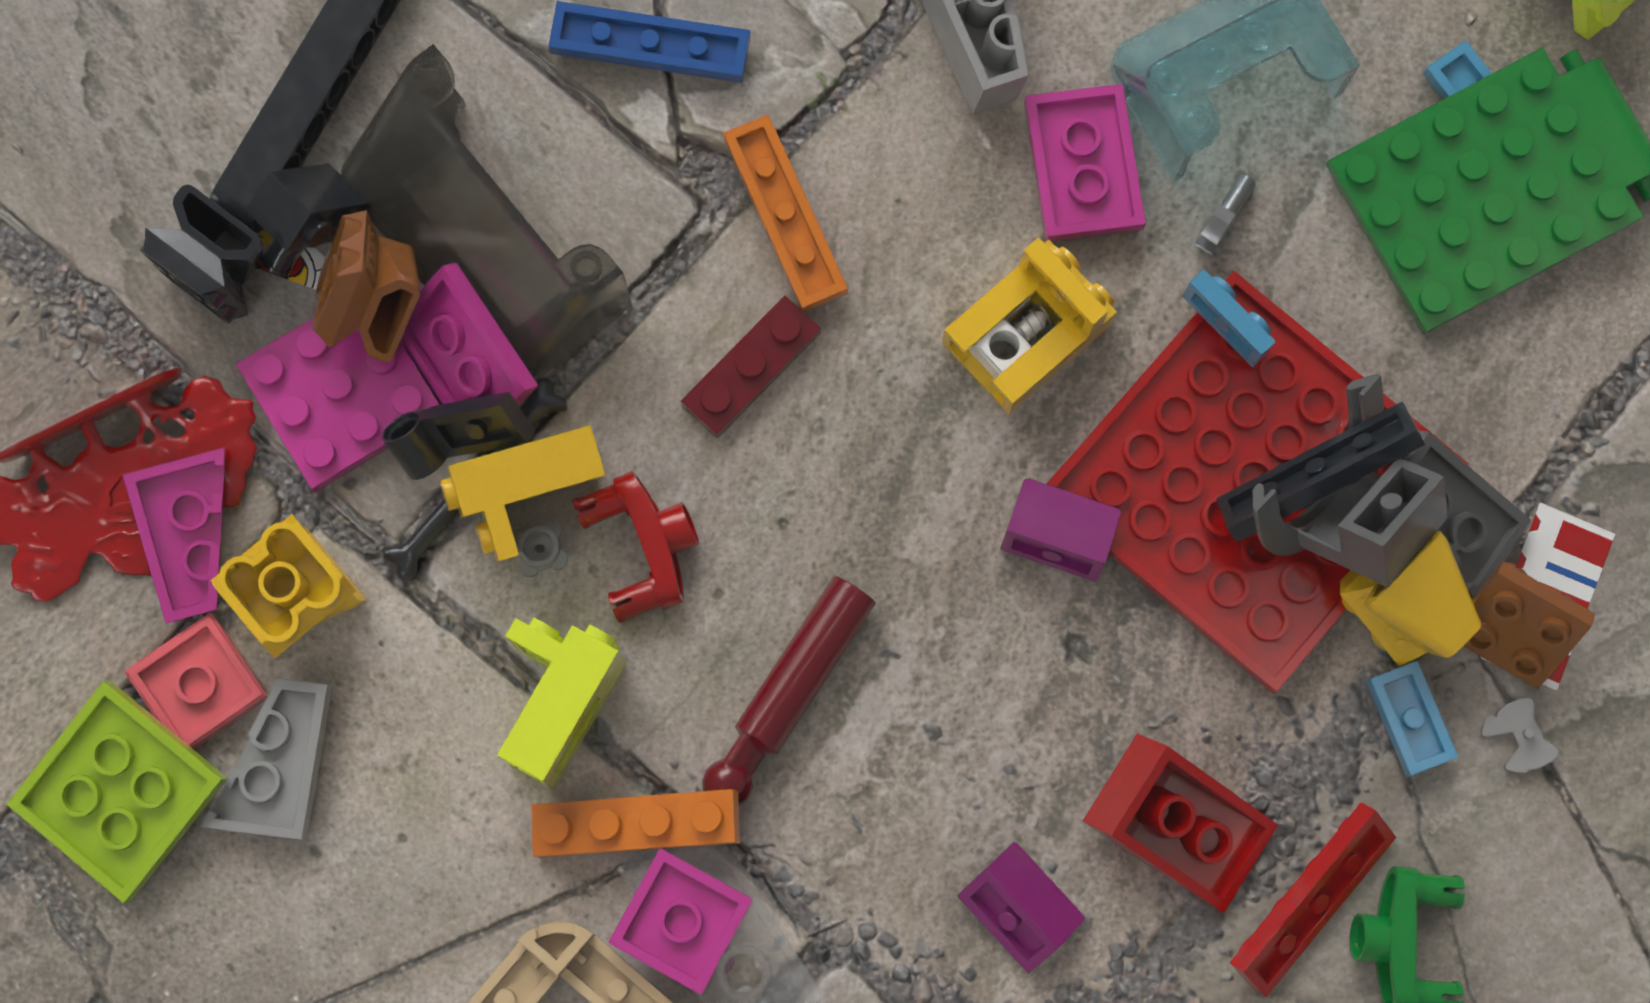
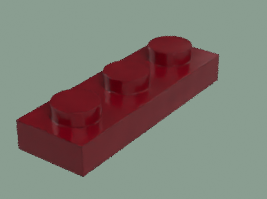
(751, 366)

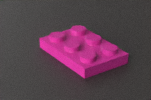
(1084, 163)
(461, 343)

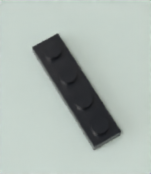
(1325, 468)

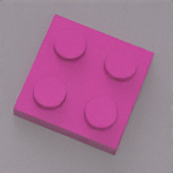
(681, 921)

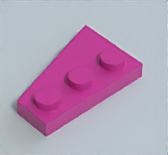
(181, 529)

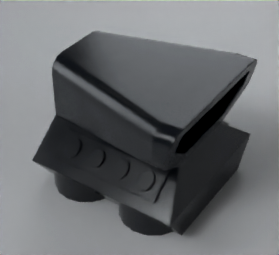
(208, 254)

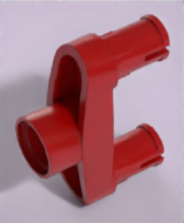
(660, 535)

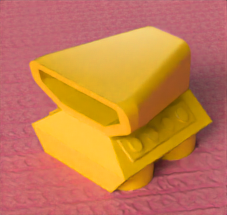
(285, 586)
(1422, 608)

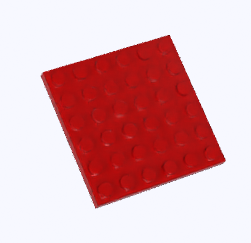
(1195, 432)

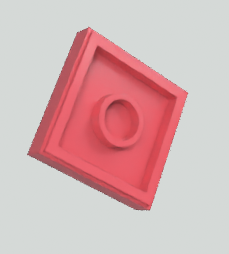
(197, 682)

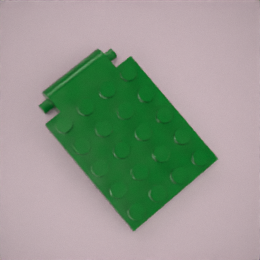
(1497, 182)

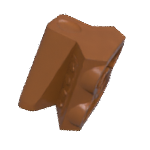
(366, 287)

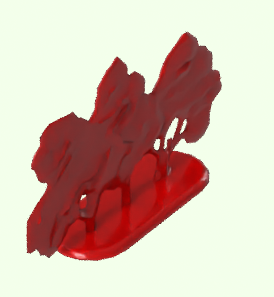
(88, 500)

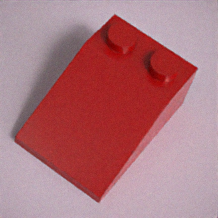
(1180, 821)

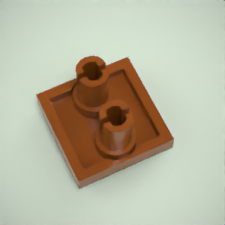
(1526, 624)

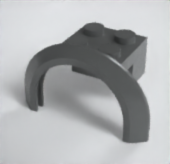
(1365, 525)

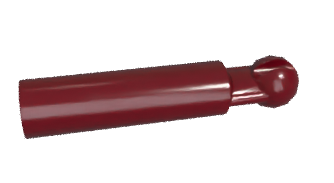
(791, 685)

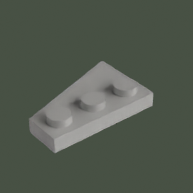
(279, 768)

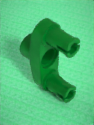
(1392, 935)

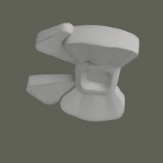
(1518, 718)

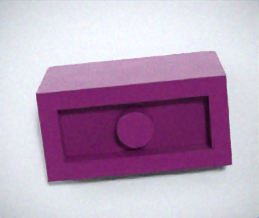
(1061, 529)
(1022, 907)

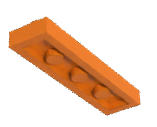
(785, 213)
(635, 823)

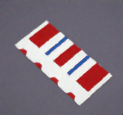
(1566, 557)

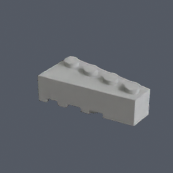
(982, 48)

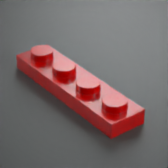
(1313, 899)

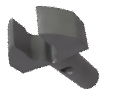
(1225, 214)

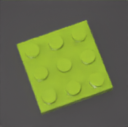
(117, 791)

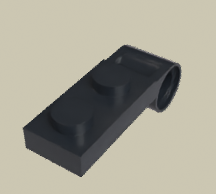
(431, 435)

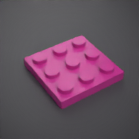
(332, 400)

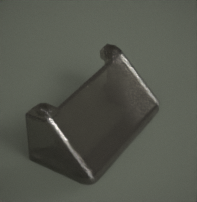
(450, 211)

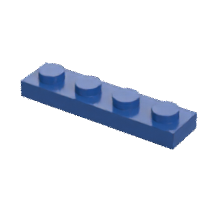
(649, 41)

